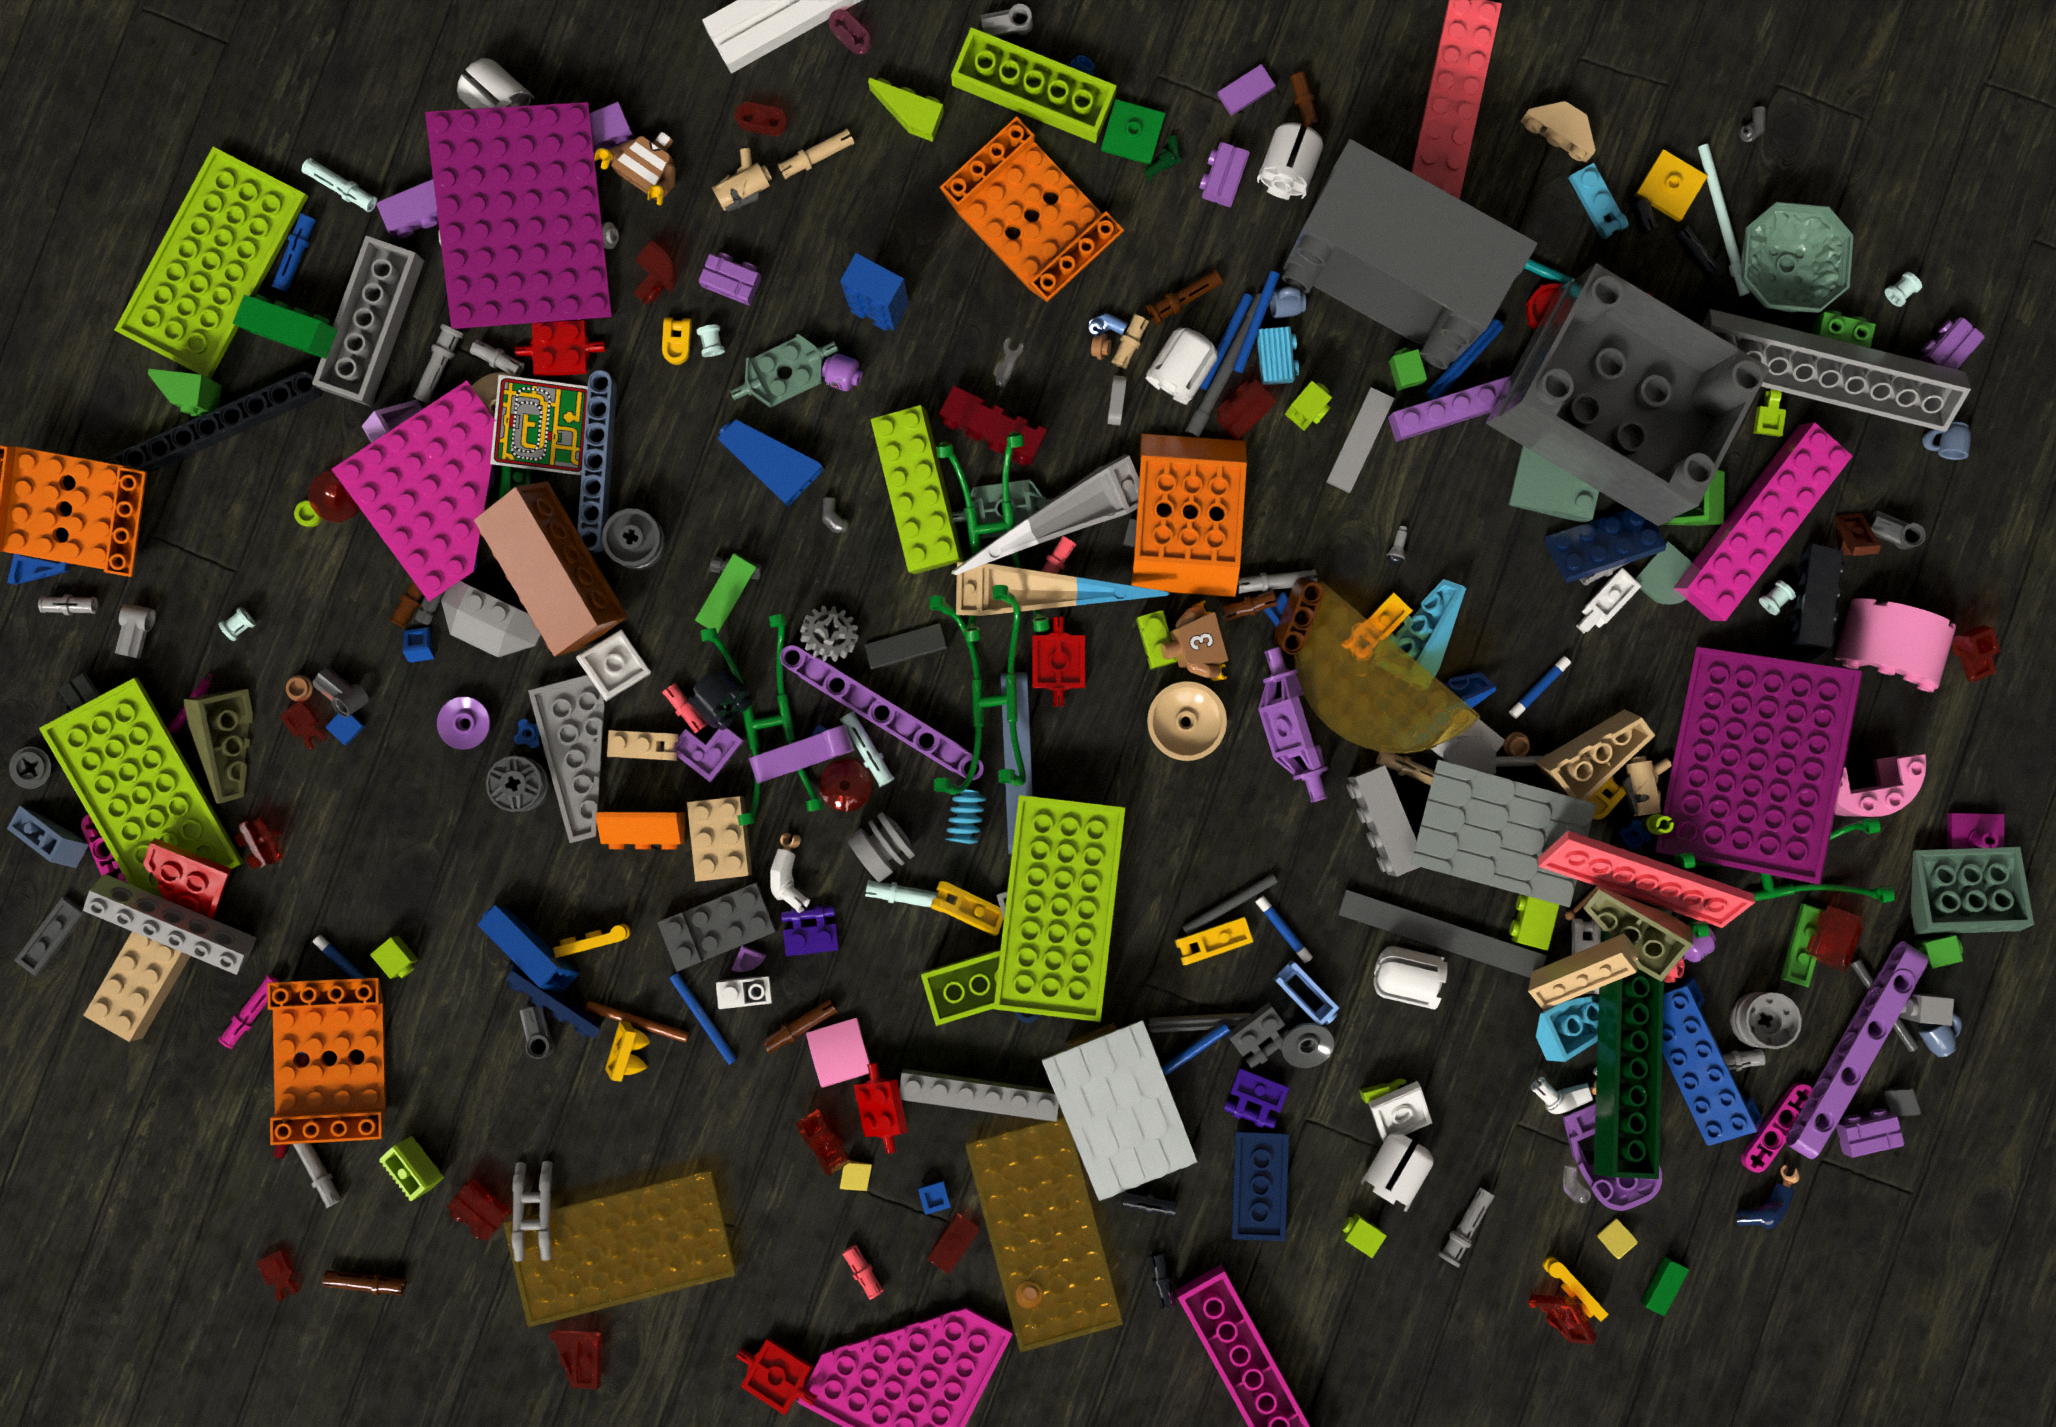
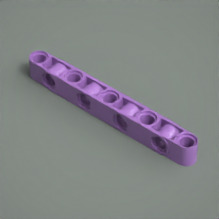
(866, 703)
(1856, 1050)

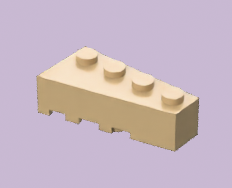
(1595, 755)

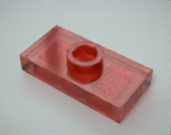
(953, 1244)

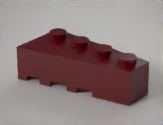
(991, 425)

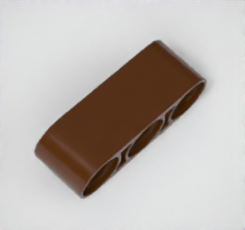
(1300, 628)

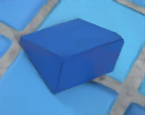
(418, 644)

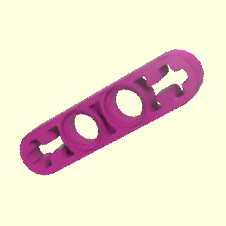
(1773, 1123)

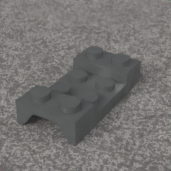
(716, 926)

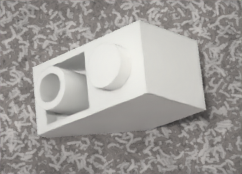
(743, 992)

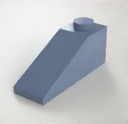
(47, 838)

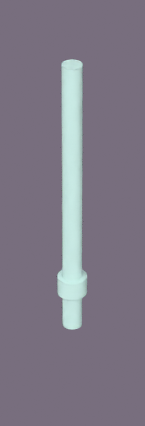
(1723, 218)

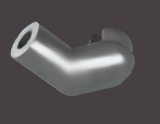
(1756, 127)
(831, 519)

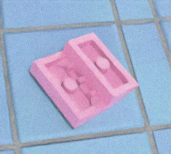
(838, 1052)

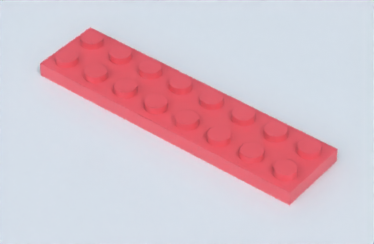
(1455, 93)
(1645, 879)

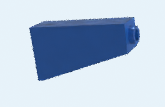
(773, 463)
(527, 950)

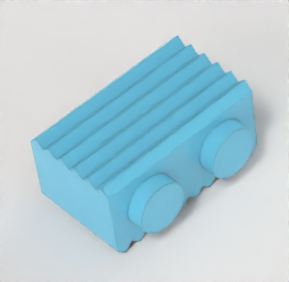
(1276, 355)

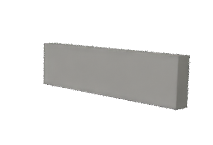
(1360, 440)

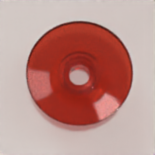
(859, 788)

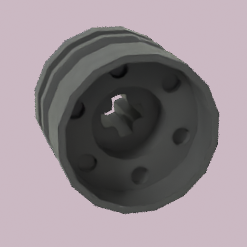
(528, 795)

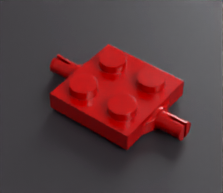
(560, 348)
(1058, 661)
(881, 1108)
(776, 1376)

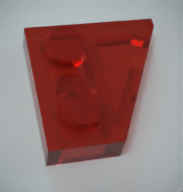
(1565, 1316)
(580, 1356)

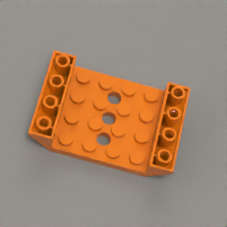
(1005, 183)
(103, 504)
(1183, 552)
(324, 1099)

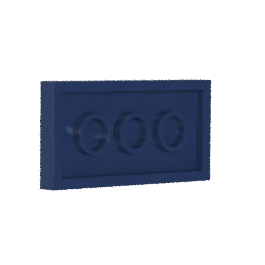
(1603, 544)
(1260, 1185)

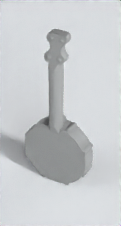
(1479, 755)

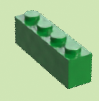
(285, 326)

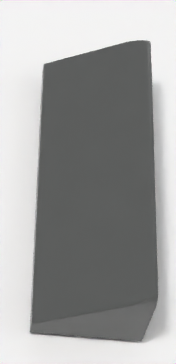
(905, 646)

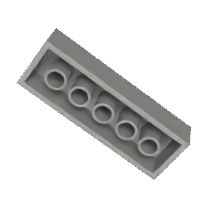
(369, 320)

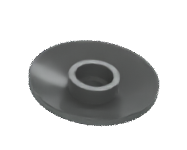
(1311, 1052)

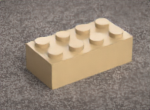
(136, 987)

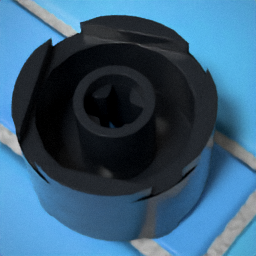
(720, 698)

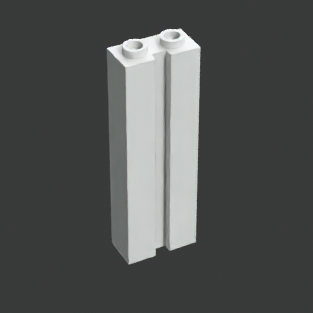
(756, 27)

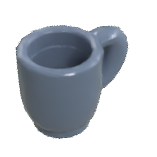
(1287, 302)
(1953, 443)
(1941, 1038)

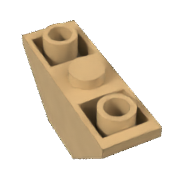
(1563, 128)

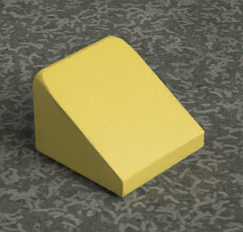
(856, 1176)
(1617, 1238)

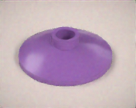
(451, 718)

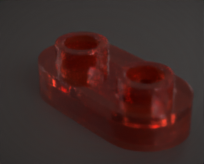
(761, 120)

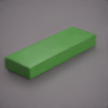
(726, 592)
(1798, 963)

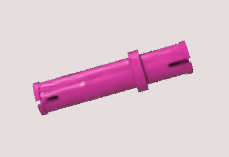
(243, 1021)

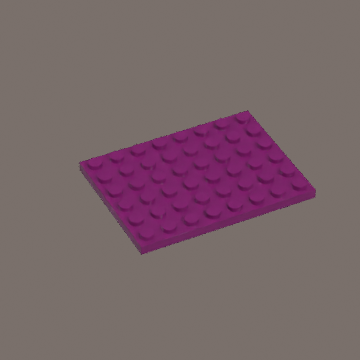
(518, 214)
(1760, 763)

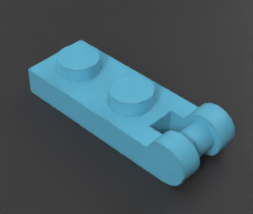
(1598, 201)

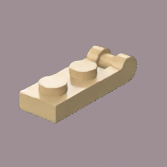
(641, 745)

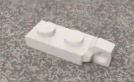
(1608, 600)

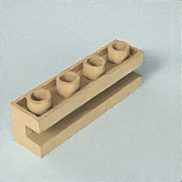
(1584, 971)

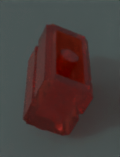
(1245, 409)
(478, 1210)

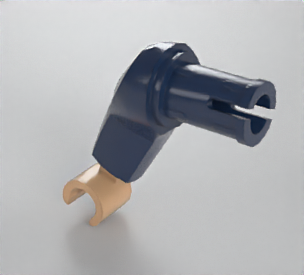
(1775, 1208)

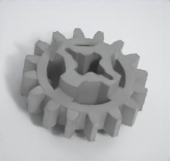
(841, 632)

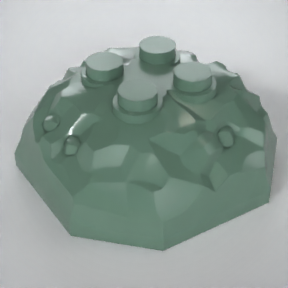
(1797, 257)

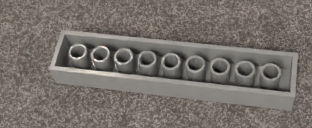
(1847, 372)

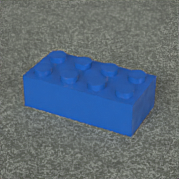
(875, 293)

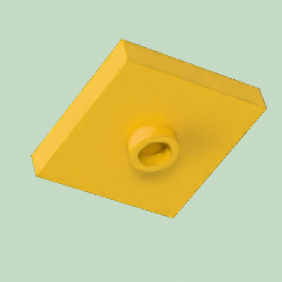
(1671, 185)

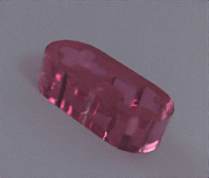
(854, 27)

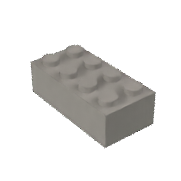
(1385, 819)

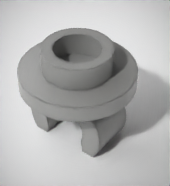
(610, 235)

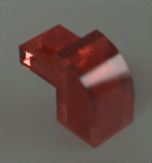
(660, 270)
(1976, 652)
(824, 1140)

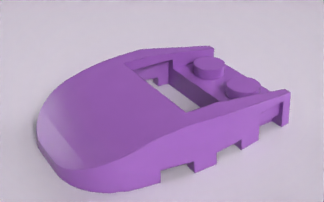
(1611, 1191)

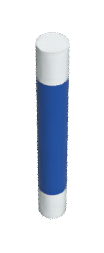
(1539, 687)
(1284, 929)
(337, 958)

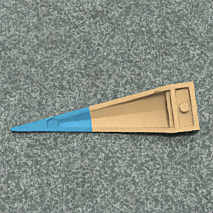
(1036, 590)

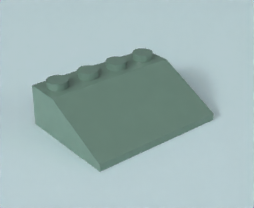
(1551, 490)
(1969, 891)

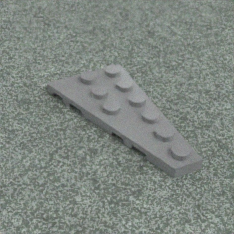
(572, 735)

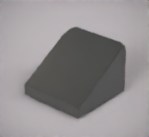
(1902, 1101)

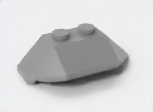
(487, 621)

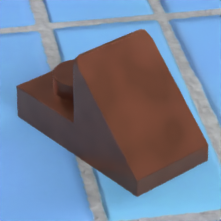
(1855, 535)

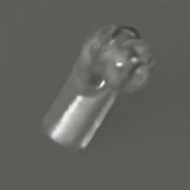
(1572, 1187)

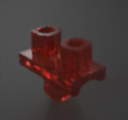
(261, 843)

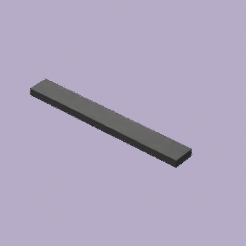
(1440, 934)

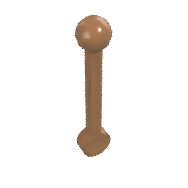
(1570, 914)

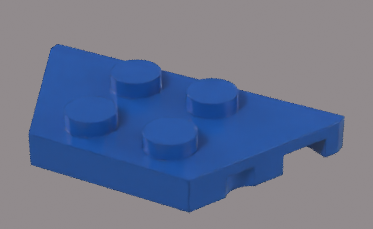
(31, 568)

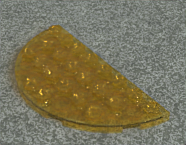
(1372, 687)

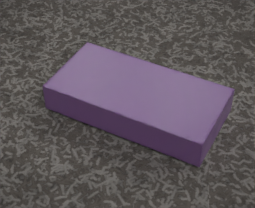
(1246, 90)

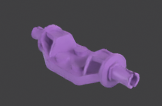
(1288, 728)

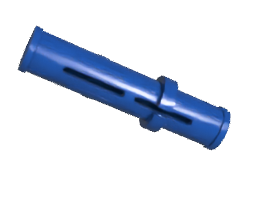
(293, 253)

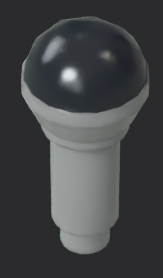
(1396, 554)

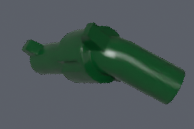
(1166, 159)

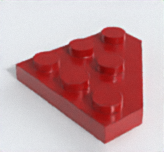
(187, 877)

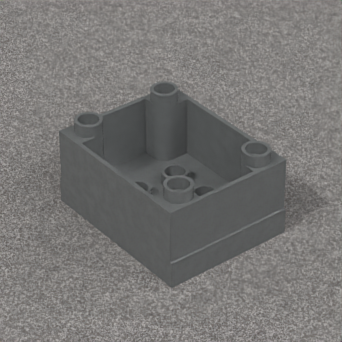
(1406, 254)
(1628, 395)

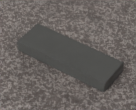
(50, 936)

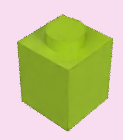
(395, 958)
(1363, 1235)

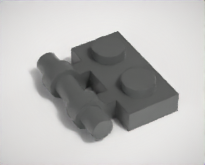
(1254, 1031)

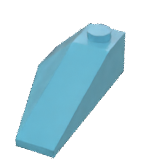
(1430, 628)
(1568, 1028)

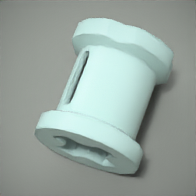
(1903, 289)
(710, 340)
(1777, 597)
(236, 624)

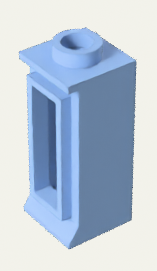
(1326, 1012)

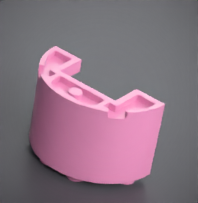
(1896, 641)
(1897, 784)

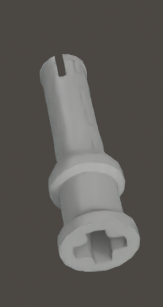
(442, 352)
(1460, 1238)

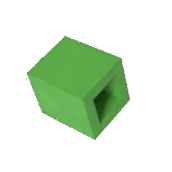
(1407, 369)
(1941, 950)

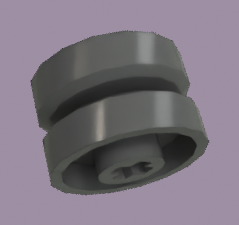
(618, 539)

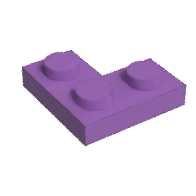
(710, 757)

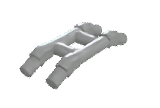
(542, 1224)

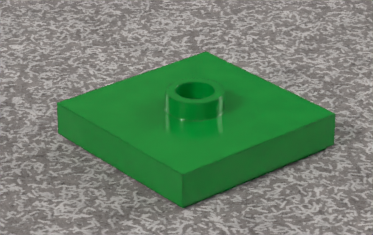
(1132, 132)

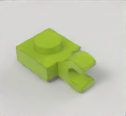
(1770, 419)
(1374, 1092)

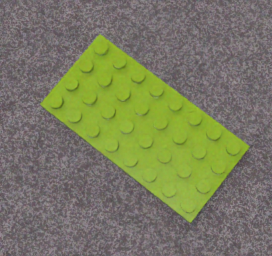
(209, 260)
(136, 782)
(1059, 908)

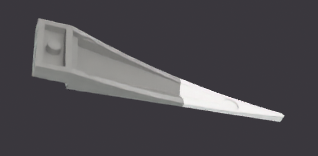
(1094, 499)

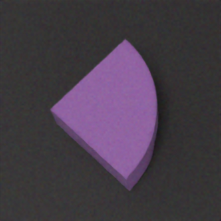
(748, 959)

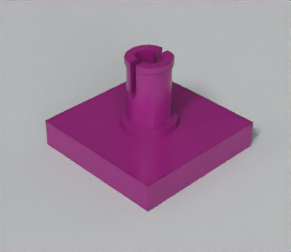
(1975, 831)

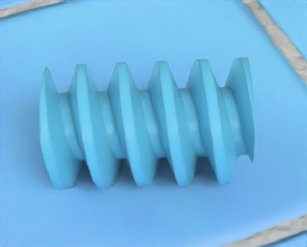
(966, 817)

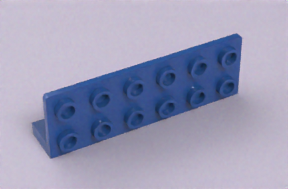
(1701, 1069)

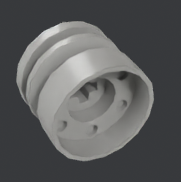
(881, 846)
(1778, 1027)

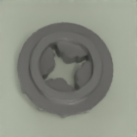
(19, 766)

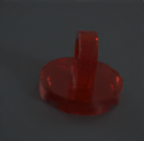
(331, 499)

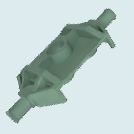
(762, 371)
(986, 499)

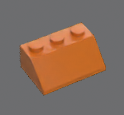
(641, 829)

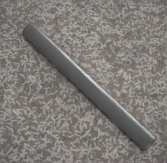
(1229, 904)
(1899, 1026)

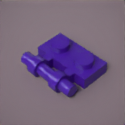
(813, 938)
(1258, 1090)

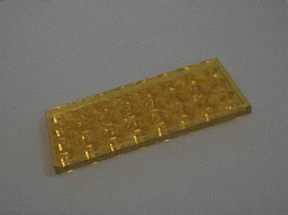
(1043, 1234)
(624, 1249)

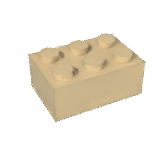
(717, 840)

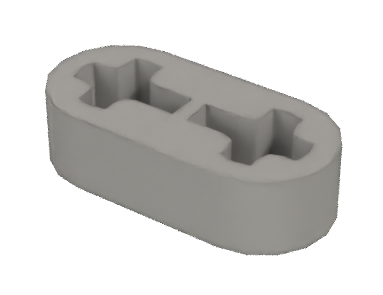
(1116, 400)

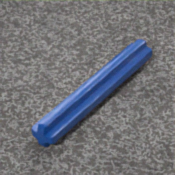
(1464, 360)

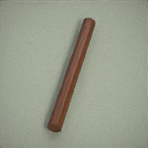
(637, 1021)

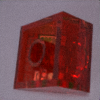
(1836, 938)

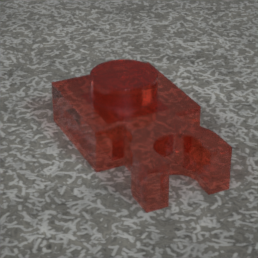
(301, 721)
(277, 1269)

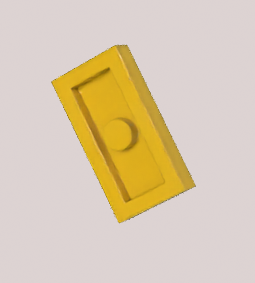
(620, 1060)

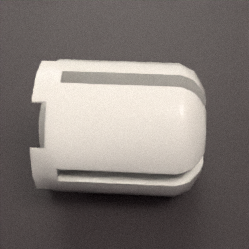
(491, 88)
(1293, 180)
(1182, 364)
(1410, 976)
(1411, 1176)

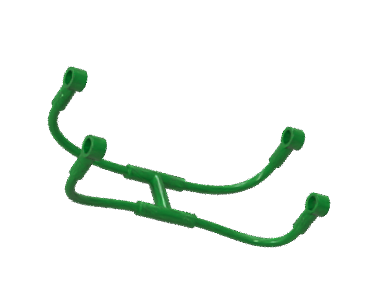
(944, 450)
(999, 592)
(753, 724)
(1869, 825)

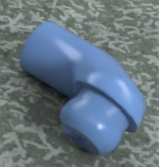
(1106, 322)

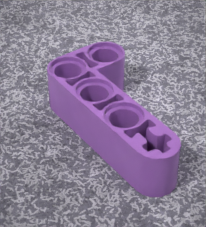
(801, 754)

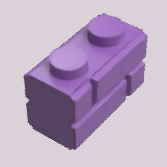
(1225, 174)
(730, 278)
(1953, 345)
(1869, 1133)

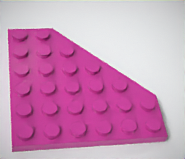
(427, 487)
(910, 1374)

